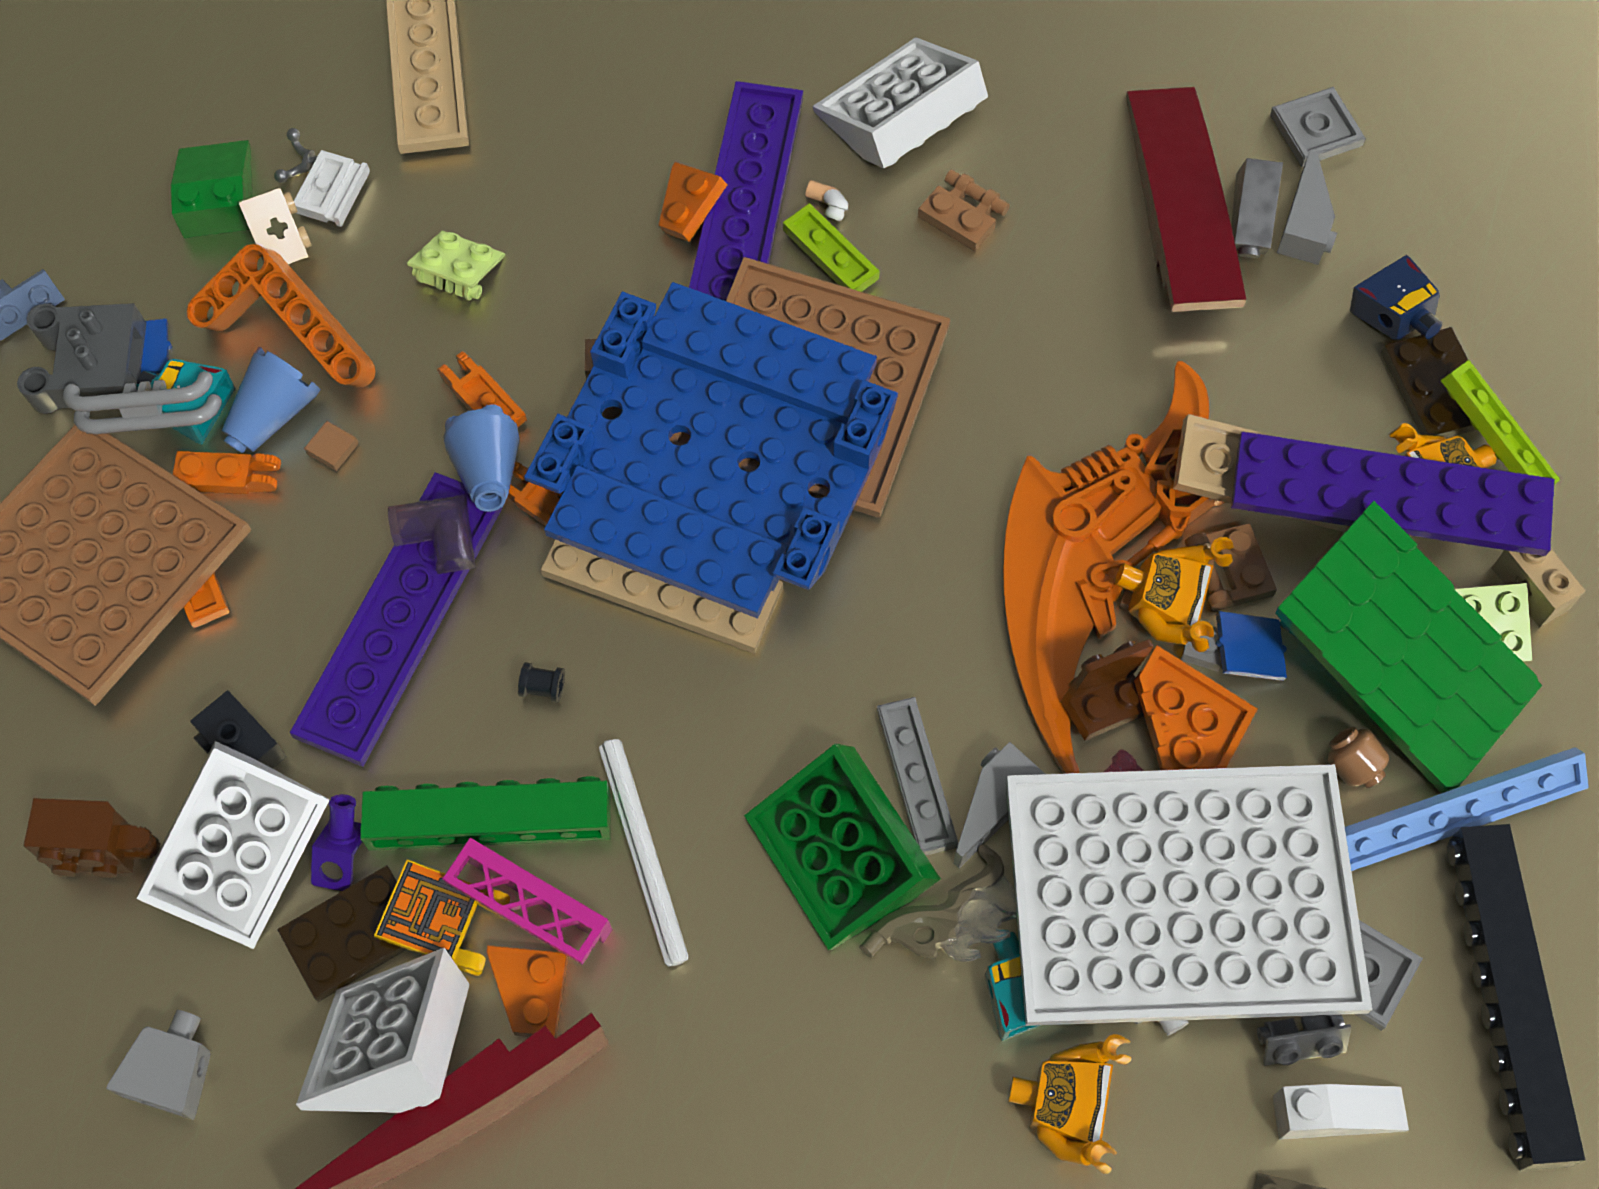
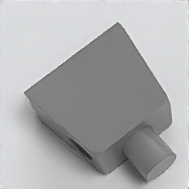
(165, 1068)

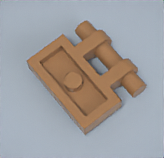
(959, 218)

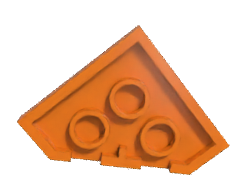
(1189, 715)

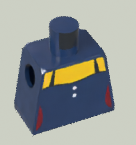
(1398, 301)

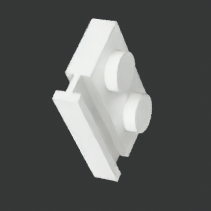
(331, 188)

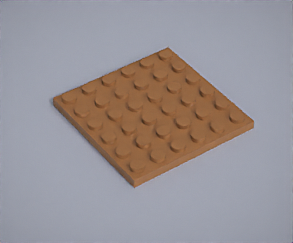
(899, 335)
(102, 558)

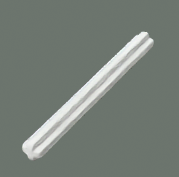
(643, 853)

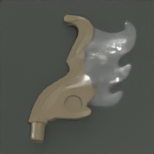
(966, 917)

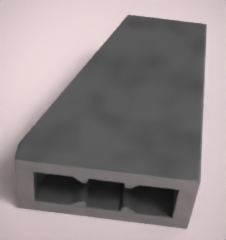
(1255, 206)

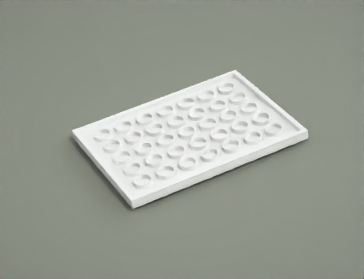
(1184, 895)

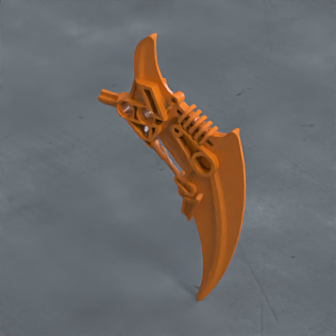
(1063, 545)

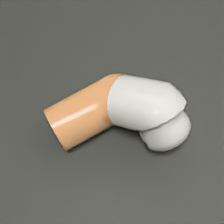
(830, 196)

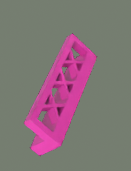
(536, 891)

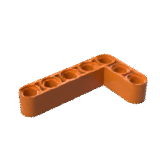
(289, 307)

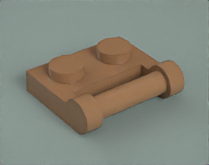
(1246, 574)

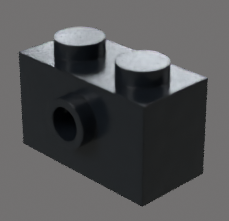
(236, 728)

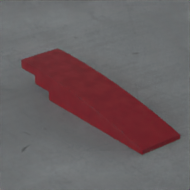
(1185, 201)
(469, 1101)

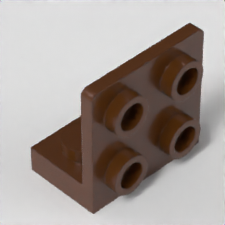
(1105, 690)

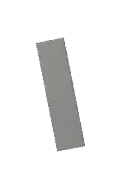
(917, 776)

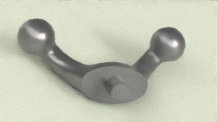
(307, 162)

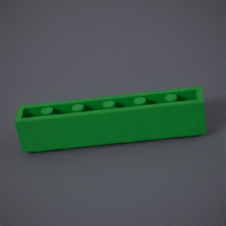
(487, 814)

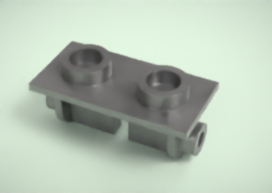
(1322, 1037)

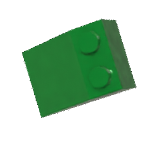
(208, 188)

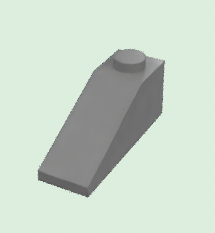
(1310, 216)
(989, 803)

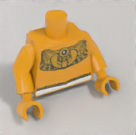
(1441, 449)
(1172, 591)
(1072, 1100)

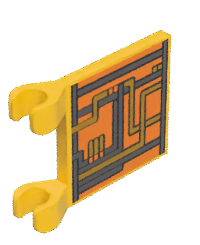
(431, 916)

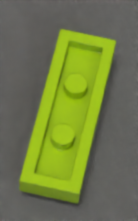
(830, 249)

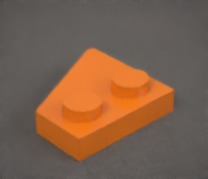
(688, 200)
(530, 987)

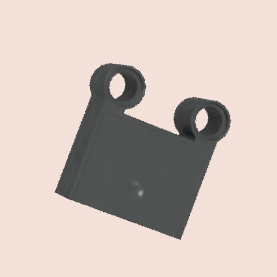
(94, 349)

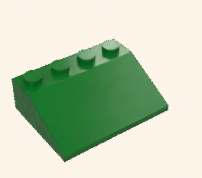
(841, 846)

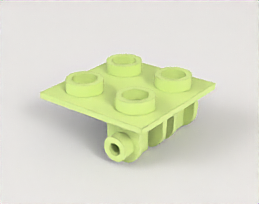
(454, 264)
(1506, 611)

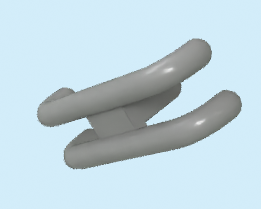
(142, 407)

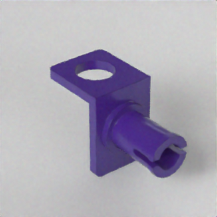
(337, 844)

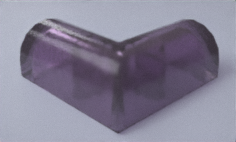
(439, 520)

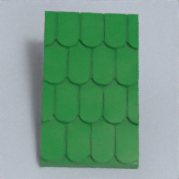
(1409, 648)

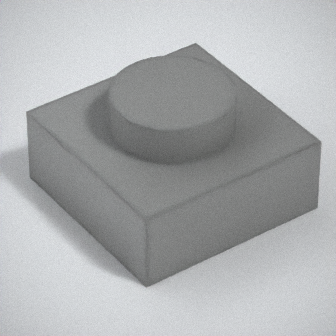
(1208, 659)

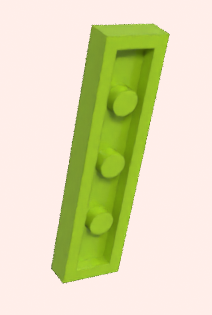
(1495, 422)

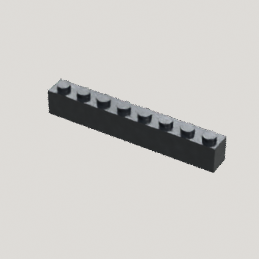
(1515, 999)

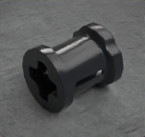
(541, 682)

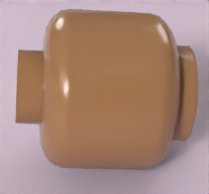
(1358, 757)

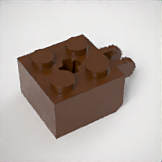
(86, 838)

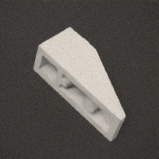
(1338, 1110)

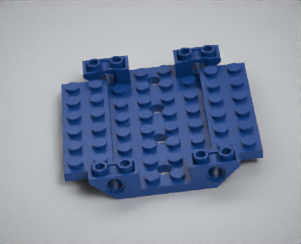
(739, 393)

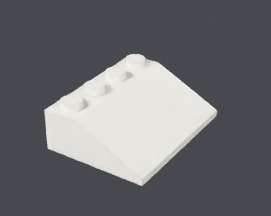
(903, 100)
(232, 846)
(388, 1039)

